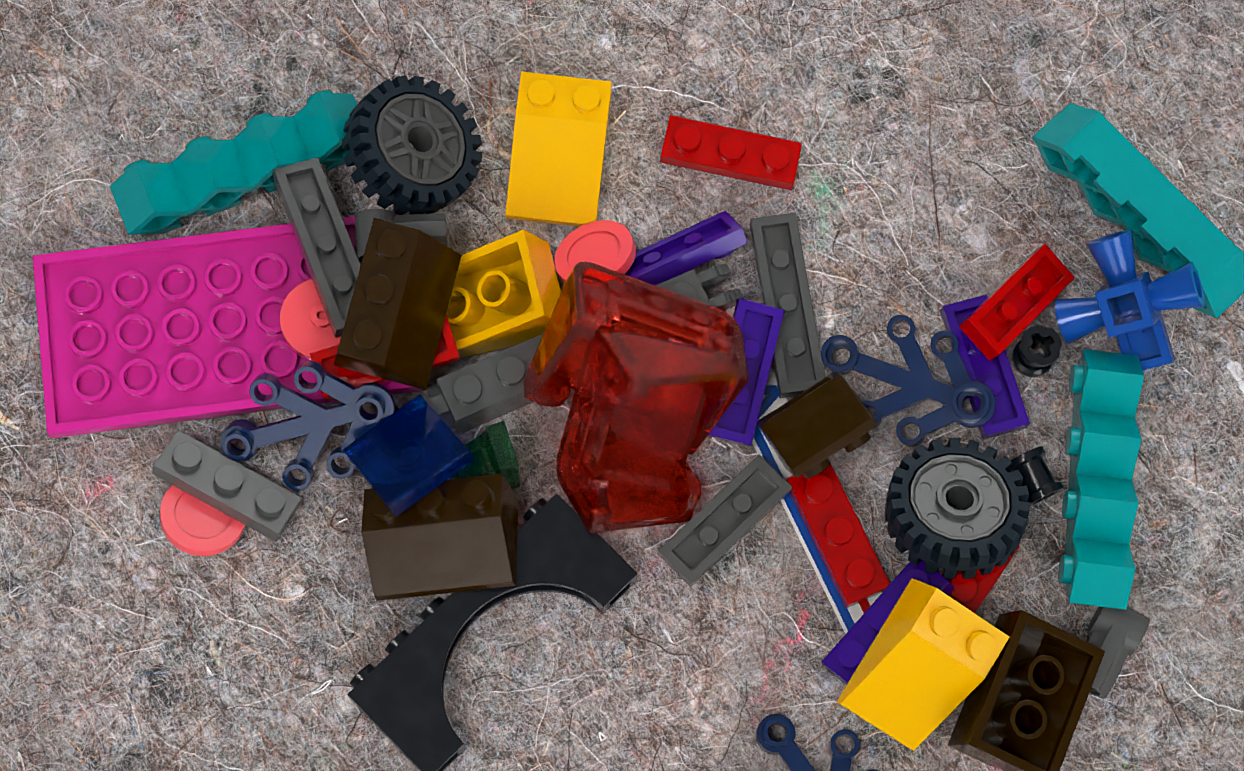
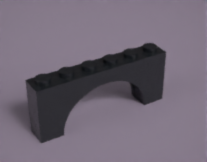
(407, 687)

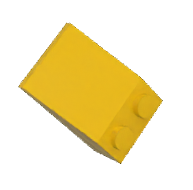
(558, 149)
(503, 294)
(921, 664)

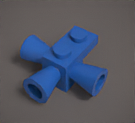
(1130, 302)

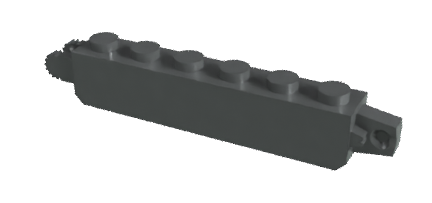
(497, 382)

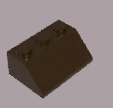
(398, 305)
(445, 542)
(1029, 698)

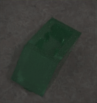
(492, 455)

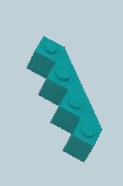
(218, 172)
(1136, 195)
(1101, 491)

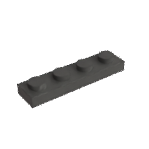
(320, 236)
(786, 287)

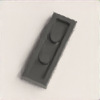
(226, 485)
(724, 520)

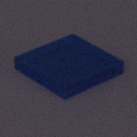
(408, 455)

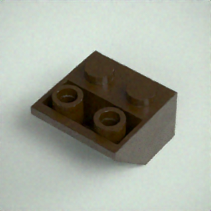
(817, 426)

